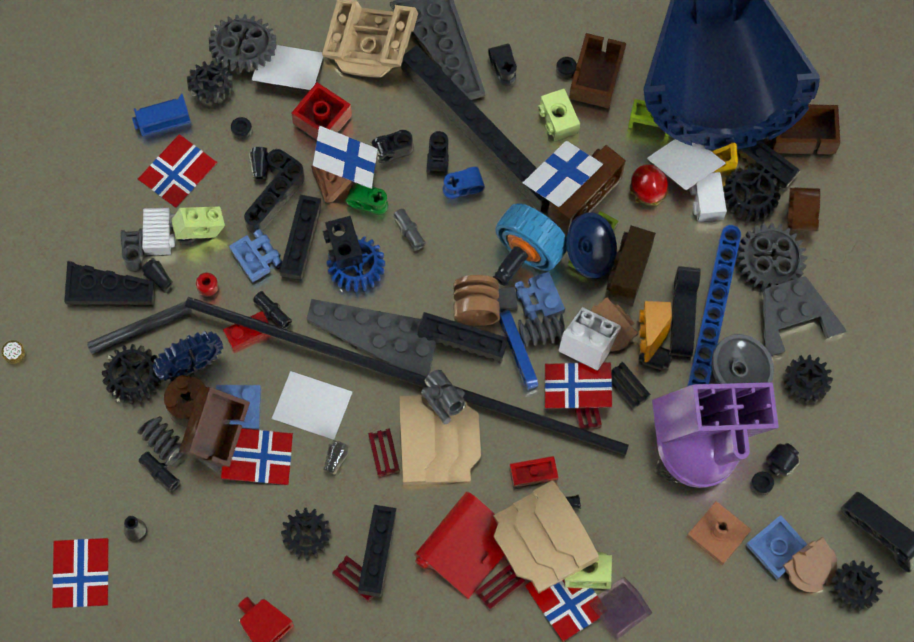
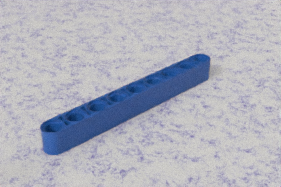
(714, 305)

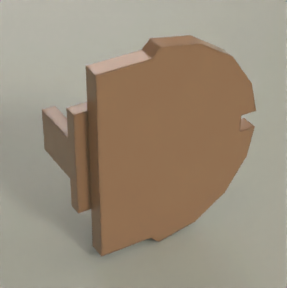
(619, 316)
(812, 566)

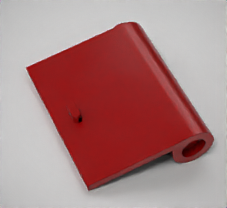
(461, 545)

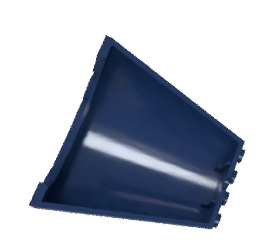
(727, 74)

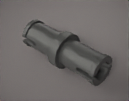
(409, 229)

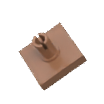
(329, 184)
(719, 533)

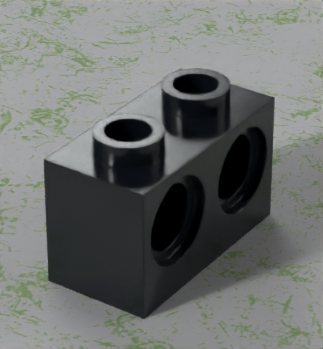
(347, 241)

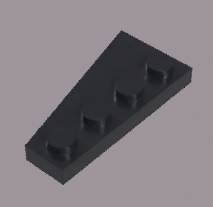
(97, 286)

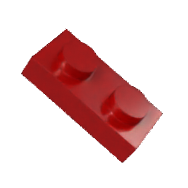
(240, 336)
(534, 471)

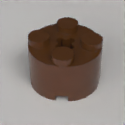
(804, 209)
(178, 391)

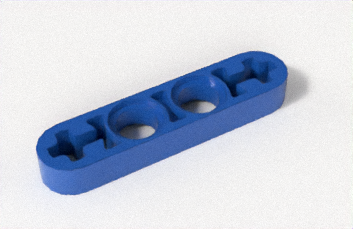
(518, 350)

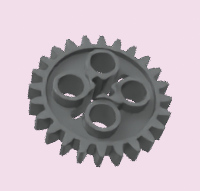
(230, 35)
(770, 238)

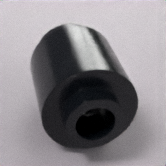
(659, 360)

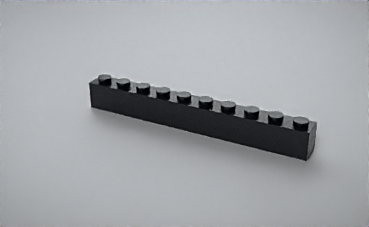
(472, 122)

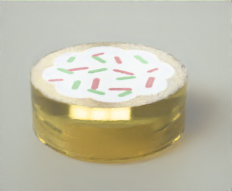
(13, 352)

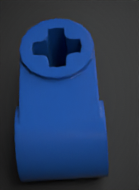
(464, 183)

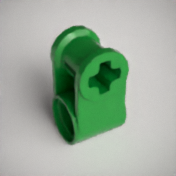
(367, 199)

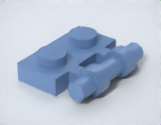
(249, 257)
(545, 294)

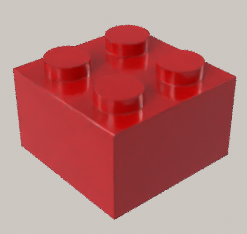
(322, 109)

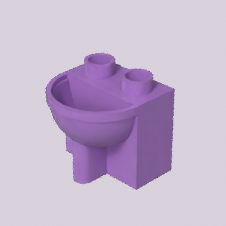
(707, 428)

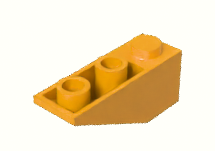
(656, 326)

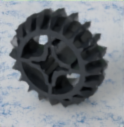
(765, 202)
(125, 379)

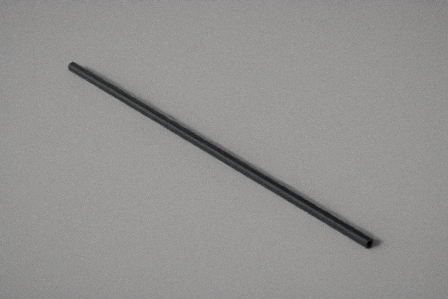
(404, 374)

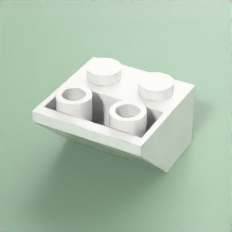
(589, 338)

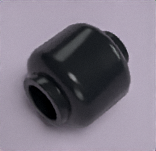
(782, 459)

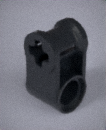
(503, 63)
(392, 147)
(438, 155)

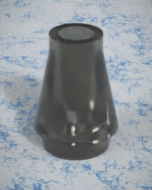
(335, 456)

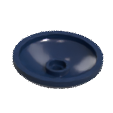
(591, 245)

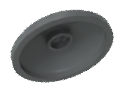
(746, 356)

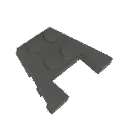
(793, 304)

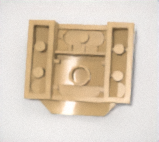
(368, 39)
(437, 450)
(544, 538)

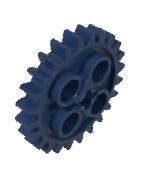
(188, 356)

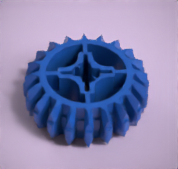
(370, 256)

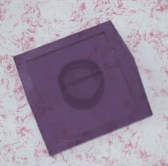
(621, 608)

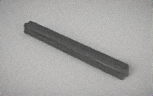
(138, 327)

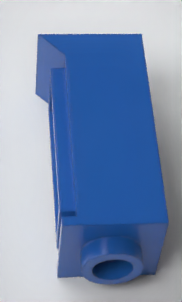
(161, 116)

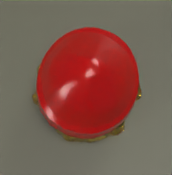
(649, 185)

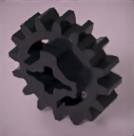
(209, 82)
(816, 374)
(300, 539)
(858, 595)

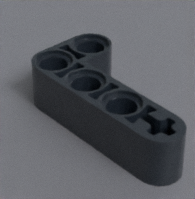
(270, 193)
(684, 311)
(883, 528)

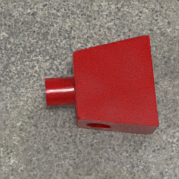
(263, 621)

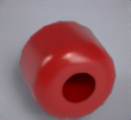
(207, 284)

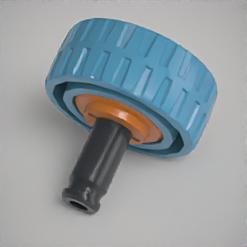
(530, 239)

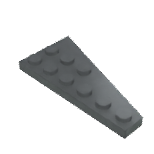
(444, 40)
(376, 333)

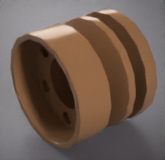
(476, 300)

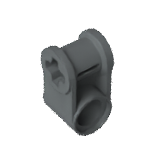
(132, 246)

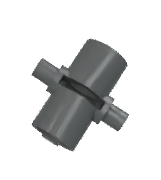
(443, 396)

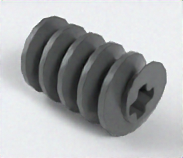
(541, 330)
(161, 440)

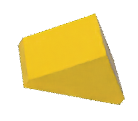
(729, 156)

